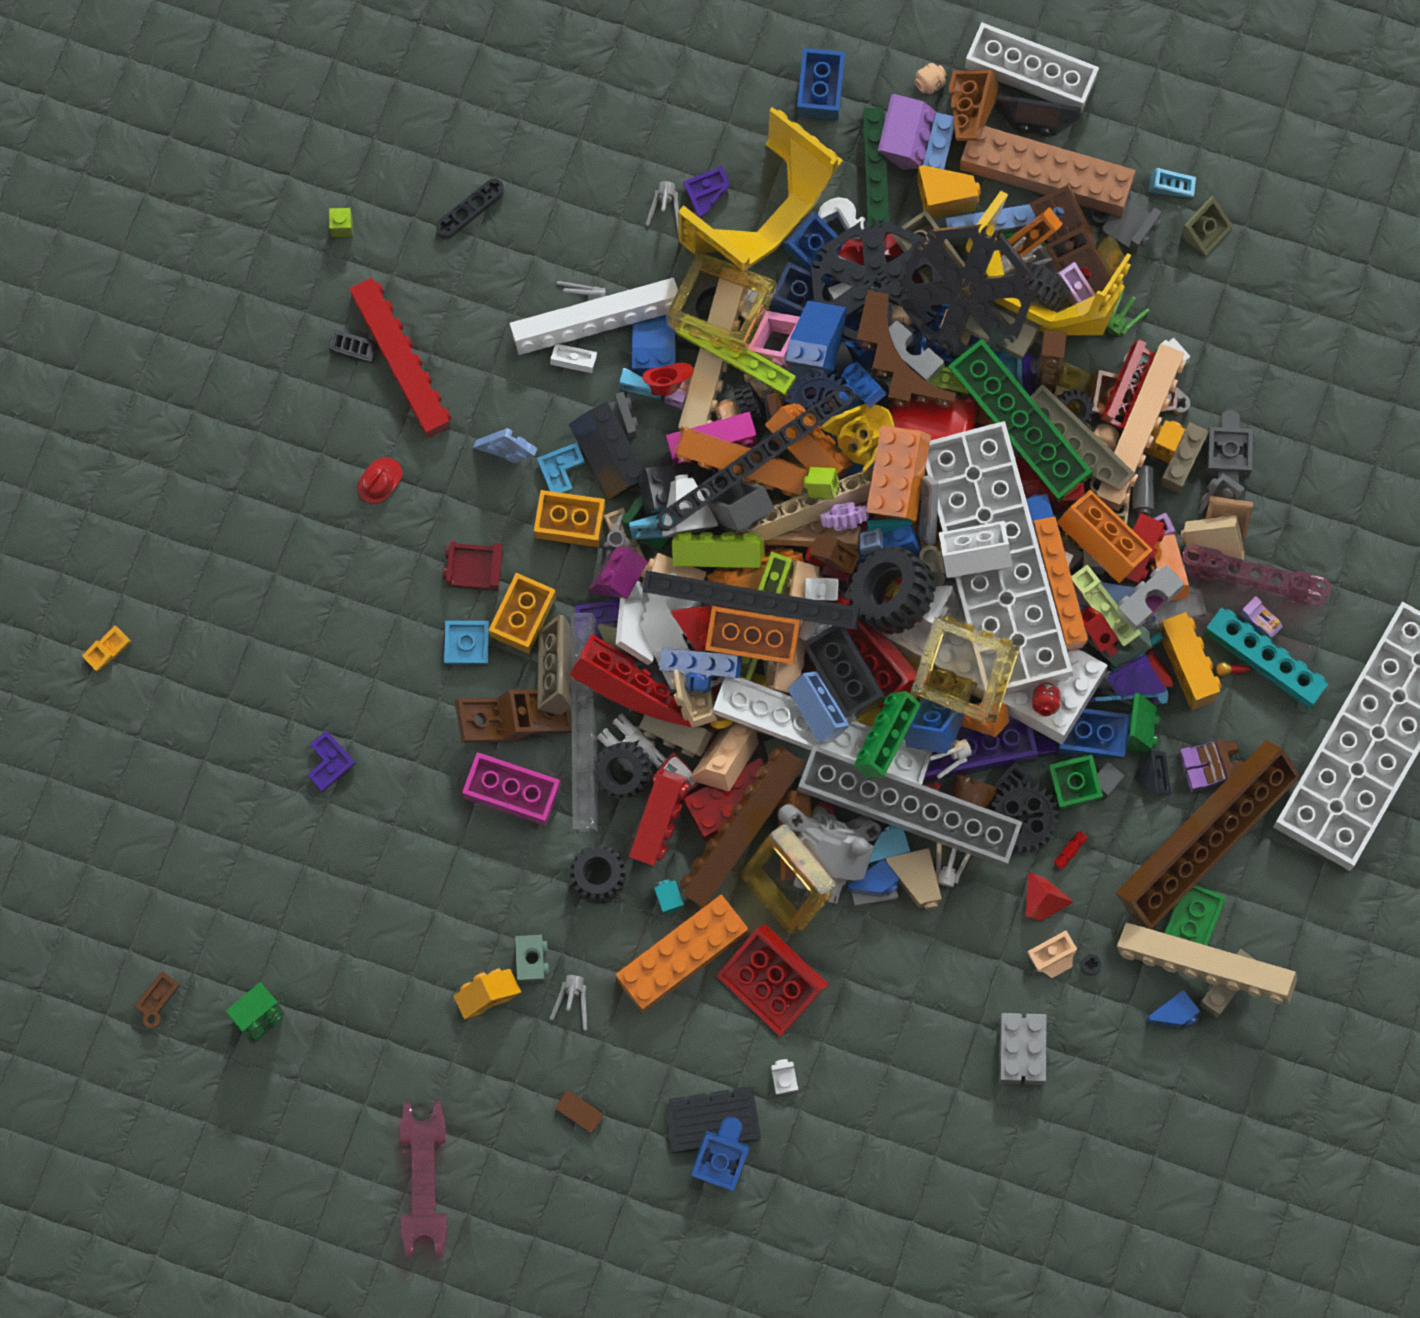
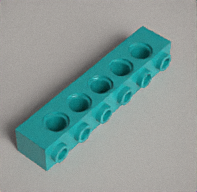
(1270, 669)

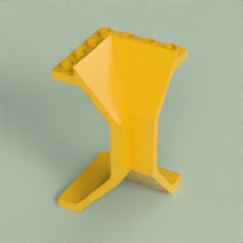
(808, 173)
(1083, 318)

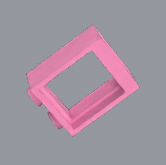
(774, 323)

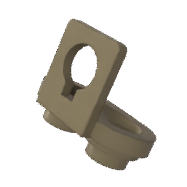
(934, 559)

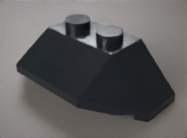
(1037, 116)

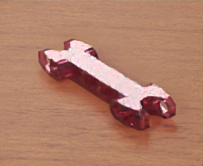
(1295, 586)
(423, 1220)

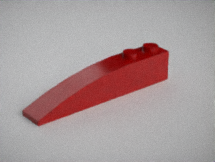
(883, 658)
(618, 679)

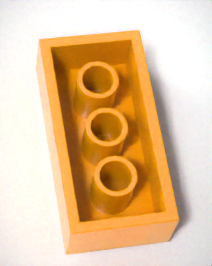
(1189, 661)

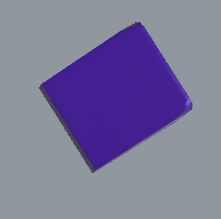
(1045, 745)

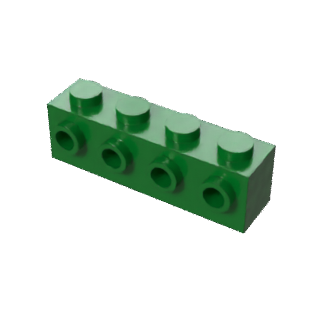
(886, 734)

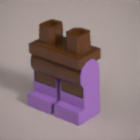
(1209, 764)

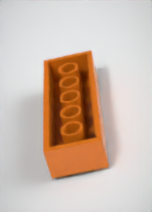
(719, 453)
(682, 953)

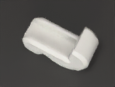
(842, 209)

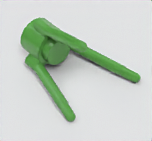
(1117, 324)

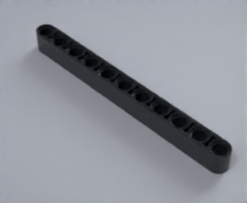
(762, 450)

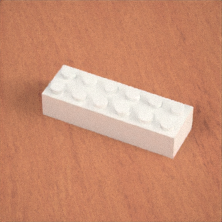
(1032, 67)

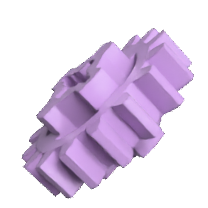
(844, 516)

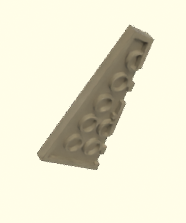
(1097, 455)

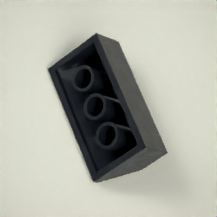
(607, 450)

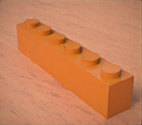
(1060, 582)

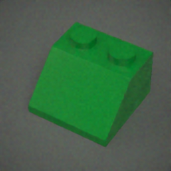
(1075, 782)

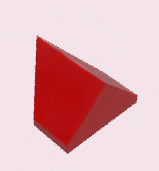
(1043, 898)

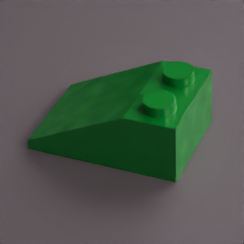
(1141, 725)

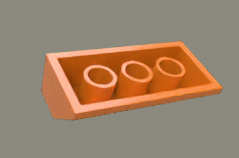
(1104, 536)

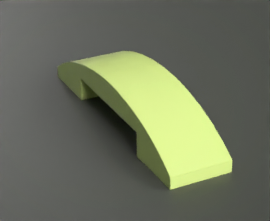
(1099, 599)

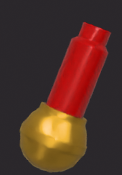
(1224, 669)

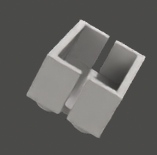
(1022, 1049)

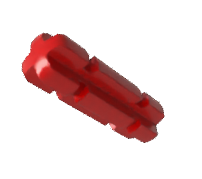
(1070, 850)

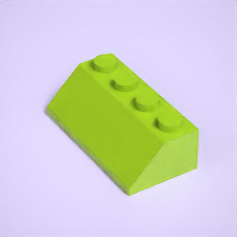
(718, 550)

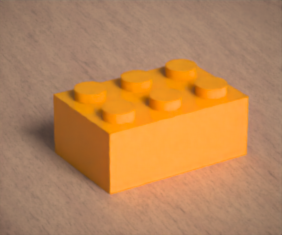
(569, 518)
(522, 613)

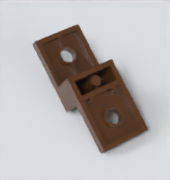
(1074, 238)
(507, 718)

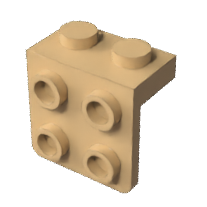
(696, 706)

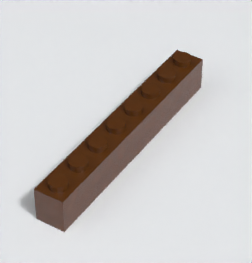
(741, 826)

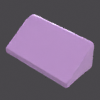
(1078, 285)

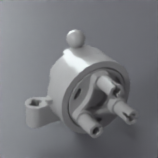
(835, 844)

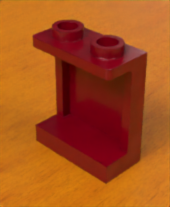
(473, 566)

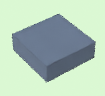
(871, 541)

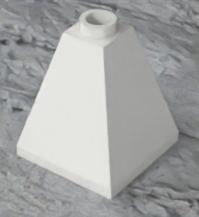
(699, 521)
(944, 604)

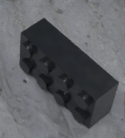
(656, 484)
(845, 672)

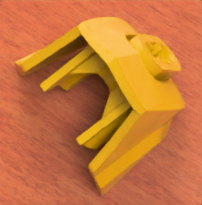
(851, 428)

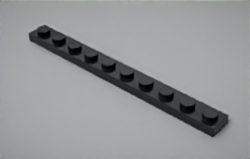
(751, 600)

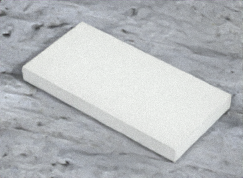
(629, 633)

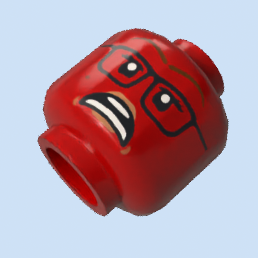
(1046, 698)

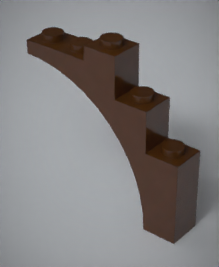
(888, 363)

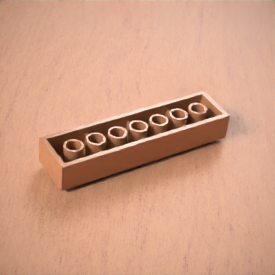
(1048, 168)

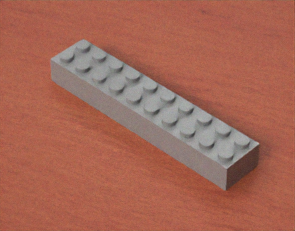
(910, 807)

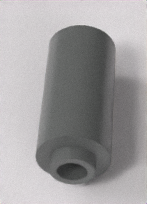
(1143, 491)

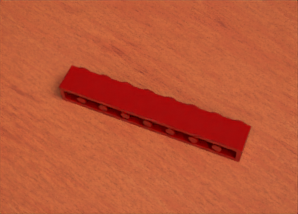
(400, 357)

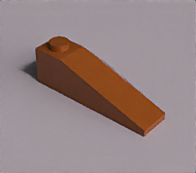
(972, 100)
(1102, 384)
(803, 803)

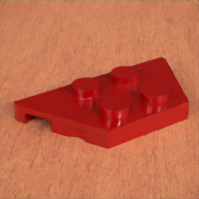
(695, 623)

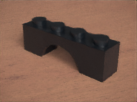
(703, 287)

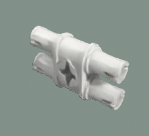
(634, 735)

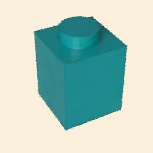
(668, 897)

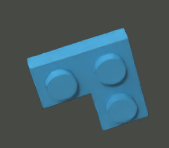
(557, 463)

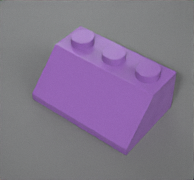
(906, 132)

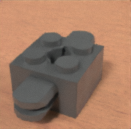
(1229, 448)

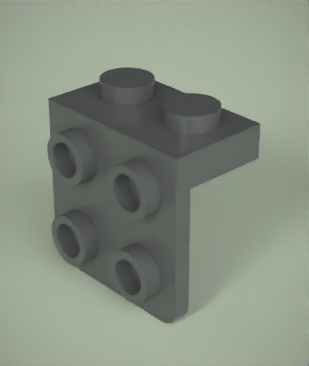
(1133, 227)
(621, 410)

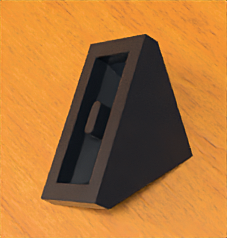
(1154, 773)

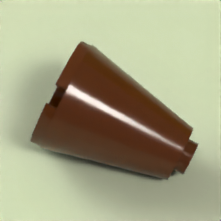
(973, 791)

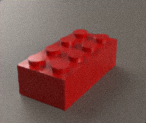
(713, 805)
(658, 817)

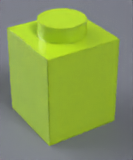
(341, 222)
(821, 483)

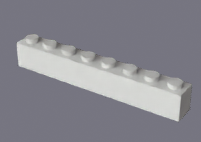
(593, 316)

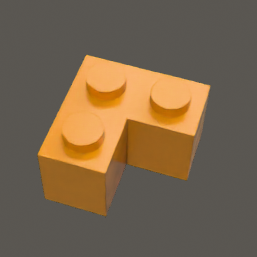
(1165, 441)
(486, 992)

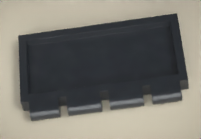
(690, 1121)

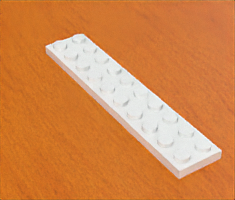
(781, 717)

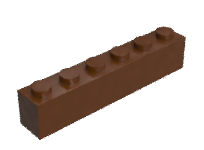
(1050, 360)

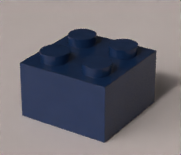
(793, 291)

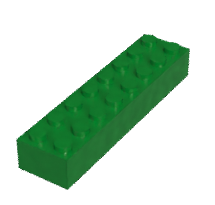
(1027, 425)

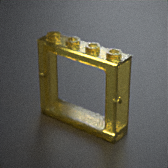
(715, 334)
(998, 679)
(810, 873)

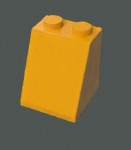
(947, 192)

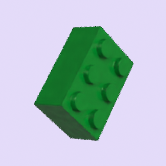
(255, 1012)

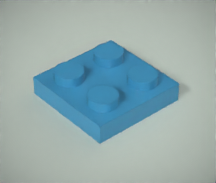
(466, 643)

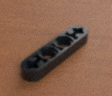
(466, 205)

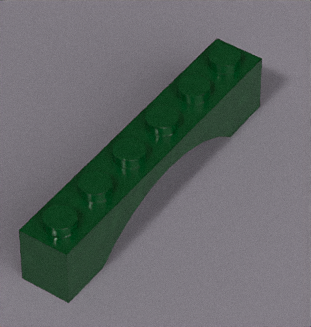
(875, 167)

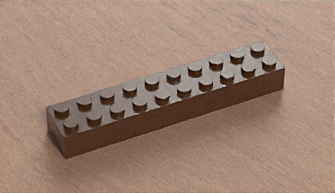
(1208, 834)

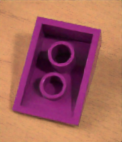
(618, 573)

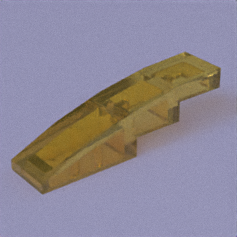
(1110, 254)
(947, 681)

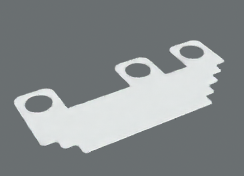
(664, 632)

